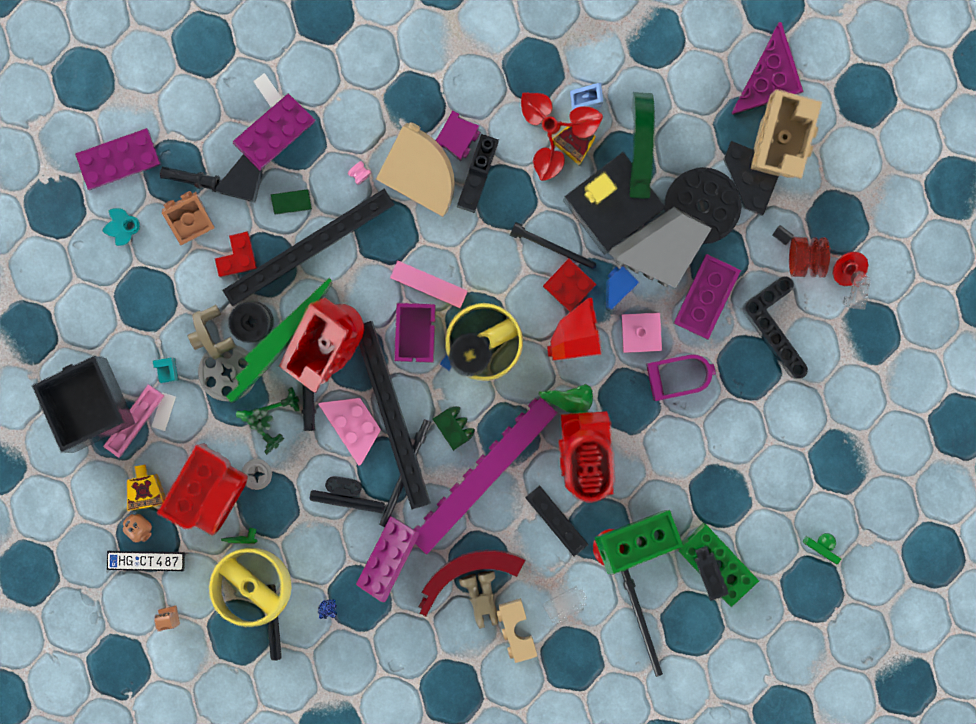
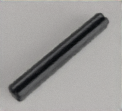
(347, 501)
(274, 634)

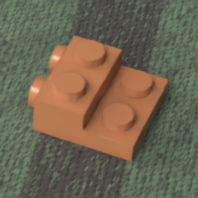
(187, 217)

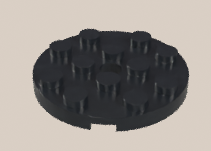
(714, 189)

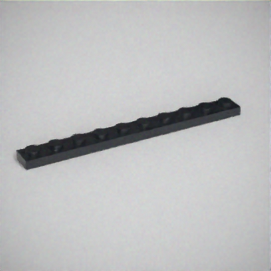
(308, 247)
(393, 418)

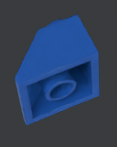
(618, 286)

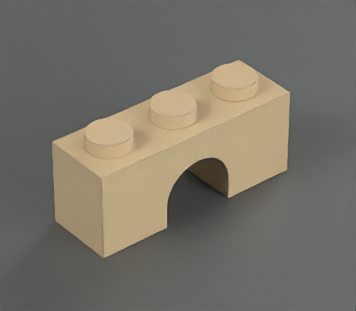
(520, 647)

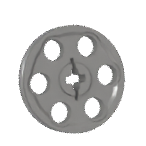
(217, 372)

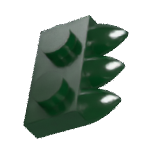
(452, 428)

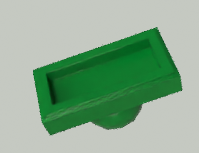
(824, 546)

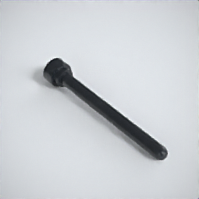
(519, 231)

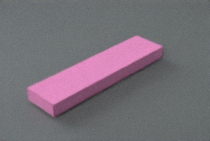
(428, 284)
(140, 412)

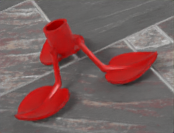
(584, 124)

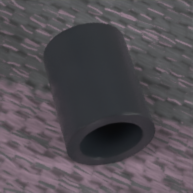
(782, 235)

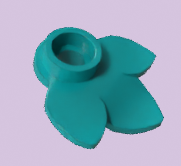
(119, 226)

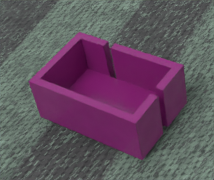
(415, 332)

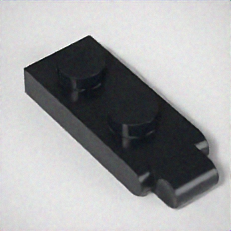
(710, 574)

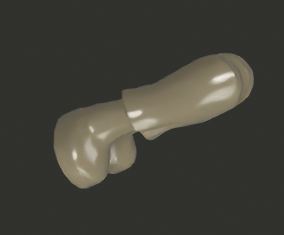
(483, 602)

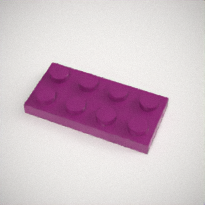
(274, 131)
(117, 159)
(707, 297)
(387, 559)

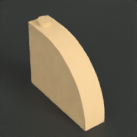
(419, 170)

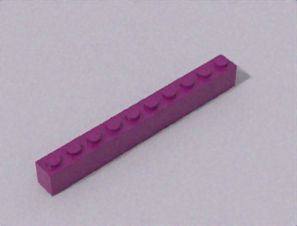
(484, 474)

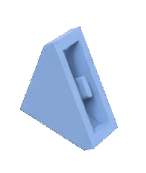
(587, 96)

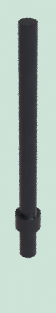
(419, 439)
(629, 585)

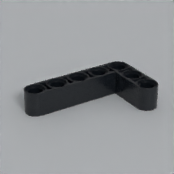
(773, 328)

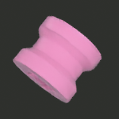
(359, 173)

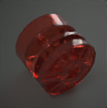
(812, 257)

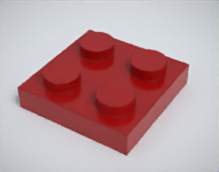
(569, 285)

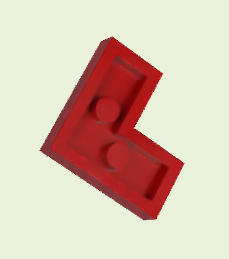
(241, 259)

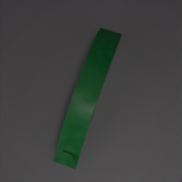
(643, 144)

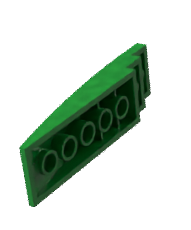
(273, 345)

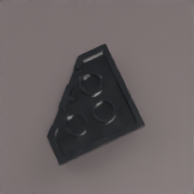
(752, 185)

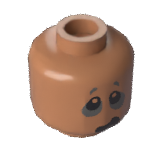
(137, 528)

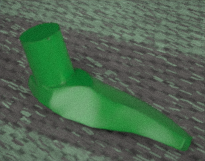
(250, 539)

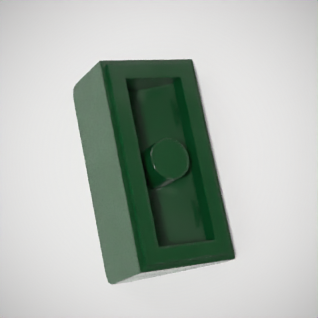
(291, 201)

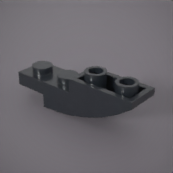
(478, 173)

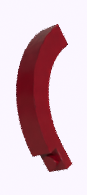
(471, 561)

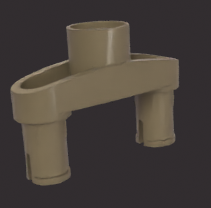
(202, 337)

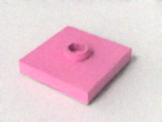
(641, 332)

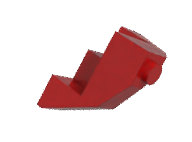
(576, 334)

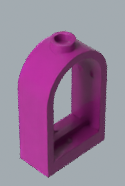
(655, 379)

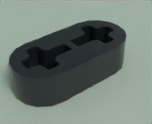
(344, 481)

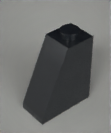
(241, 181)

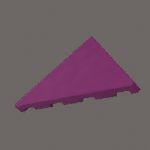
(773, 72)

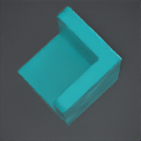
(166, 369)

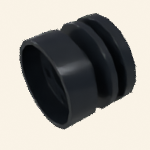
(239, 321)
(481, 352)

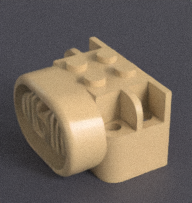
(786, 135)

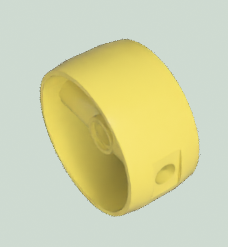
(497, 335)
(240, 577)

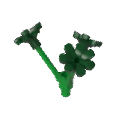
(258, 419)

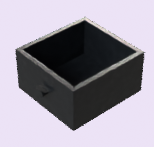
(618, 213)
(83, 404)

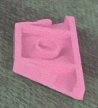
(353, 424)

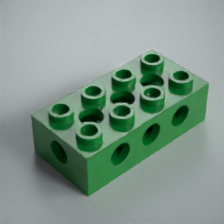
(627, 535)
(730, 564)

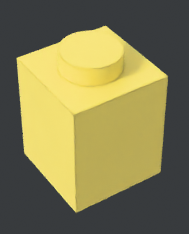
(599, 189)

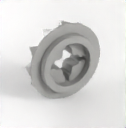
(262, 467)

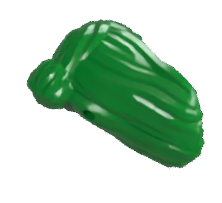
(572, 401)

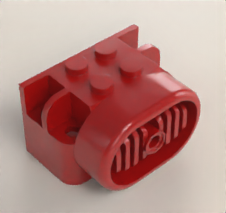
(323, 343)
(587, 455)
(203, 491)

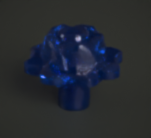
(327, 609)

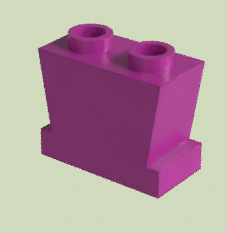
(458, 135)

